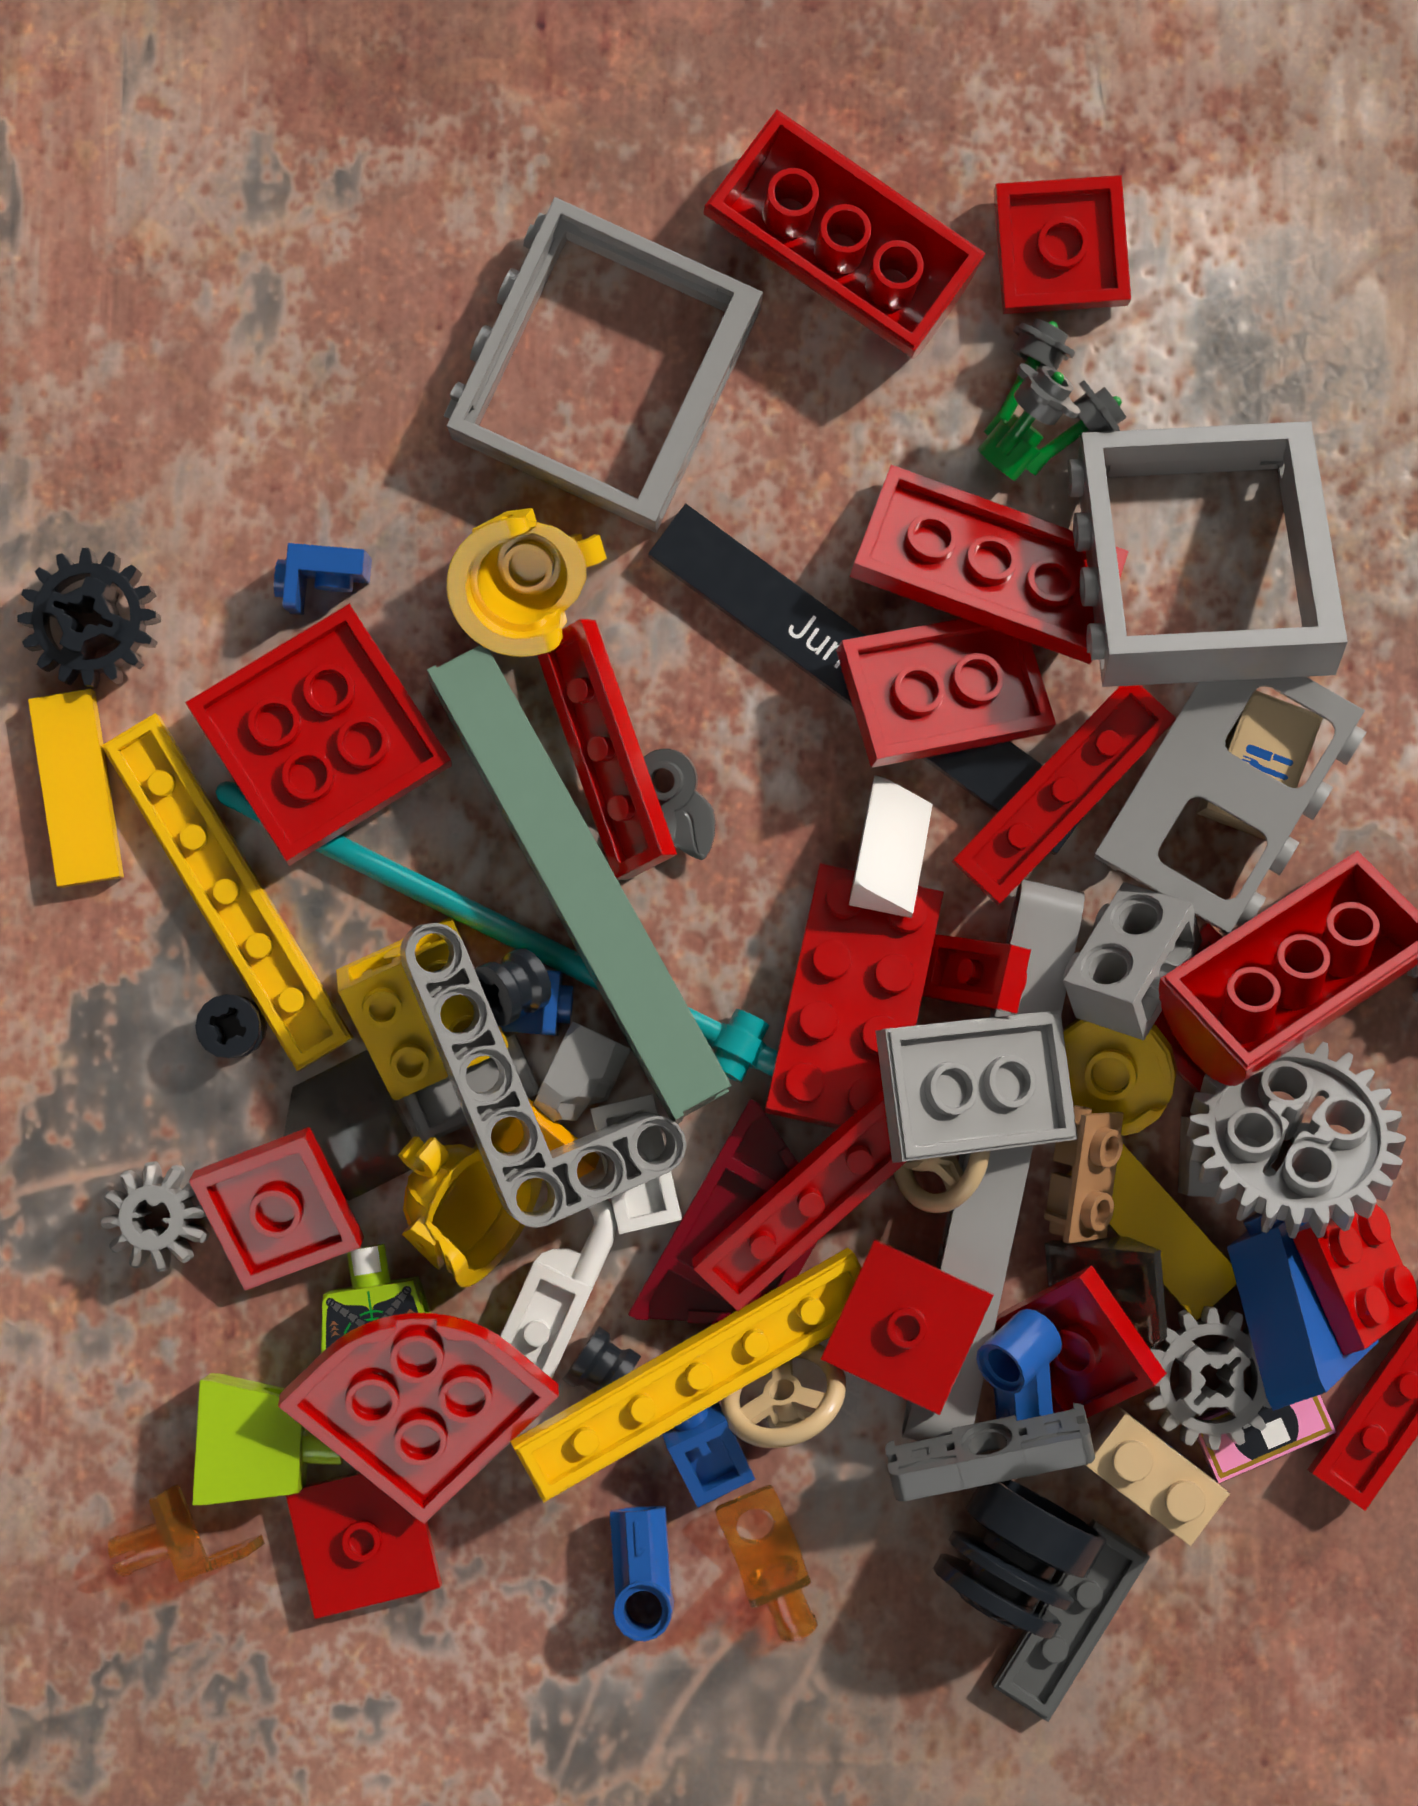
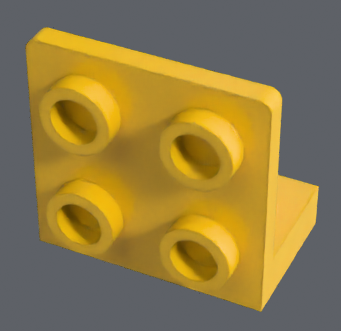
(390, 1016)

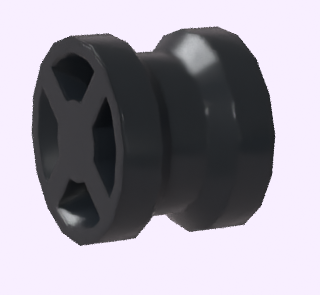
(515, 985)
(242, 1030)
(600, 1363)

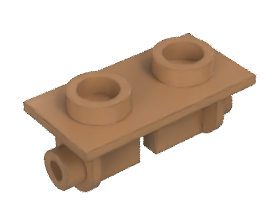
(1083, 1202)

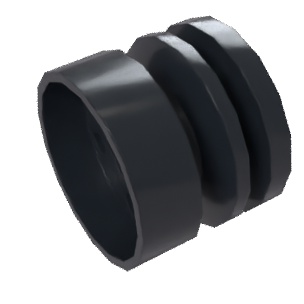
(1019, 1556)

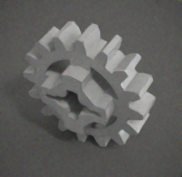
(1192, 1396)

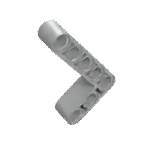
(509, 1099)

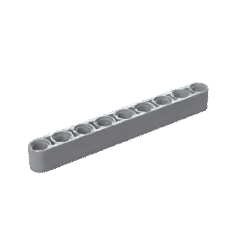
(982, 1229)

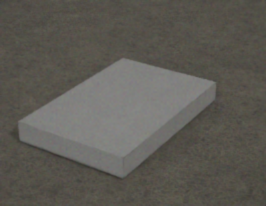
(976, 1085)

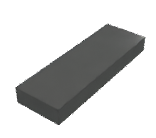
(1043, 1669)

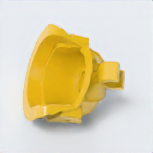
(518, 581)
(456, 1210)

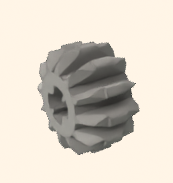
(158, 1240)

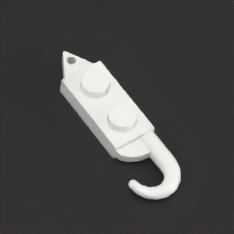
(558, 1293)

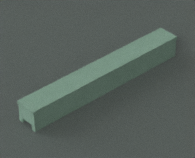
(579, 883)

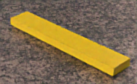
(227, 892)
(687, 1378)

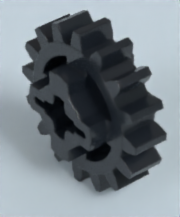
(83, 642)

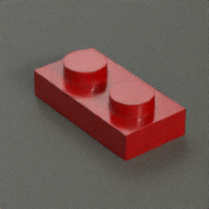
(977, 973)

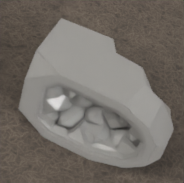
(580, 1073)

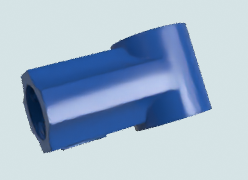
(1018, 1365)
(641, 1564)

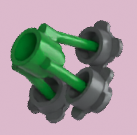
(1045, 397)

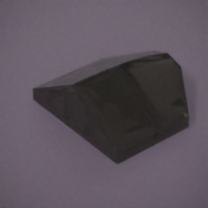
(353, 1124)
(1128, 1270)

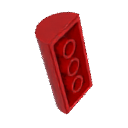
(845, 234)
(1290, 970)

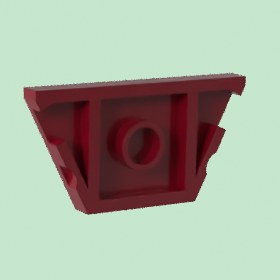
(742, 1173)

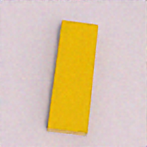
(75, 788)
(1191, 1263)

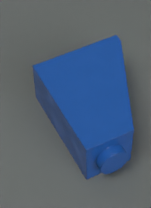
(1285, 1317)

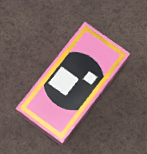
(1285, 1432)

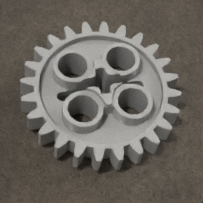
(1349, 1167)

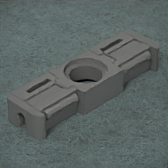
(1026, 1450)

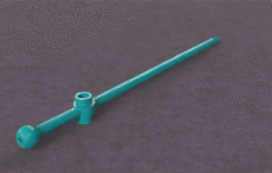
(735, 1044)

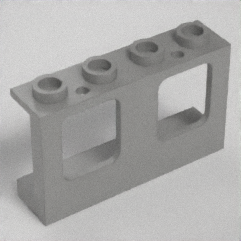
(1197, 764)

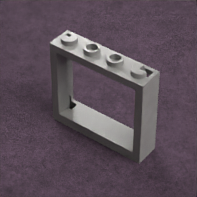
(519, 297)
(1219, 655)

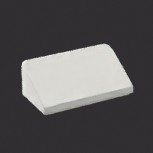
(891, 849)

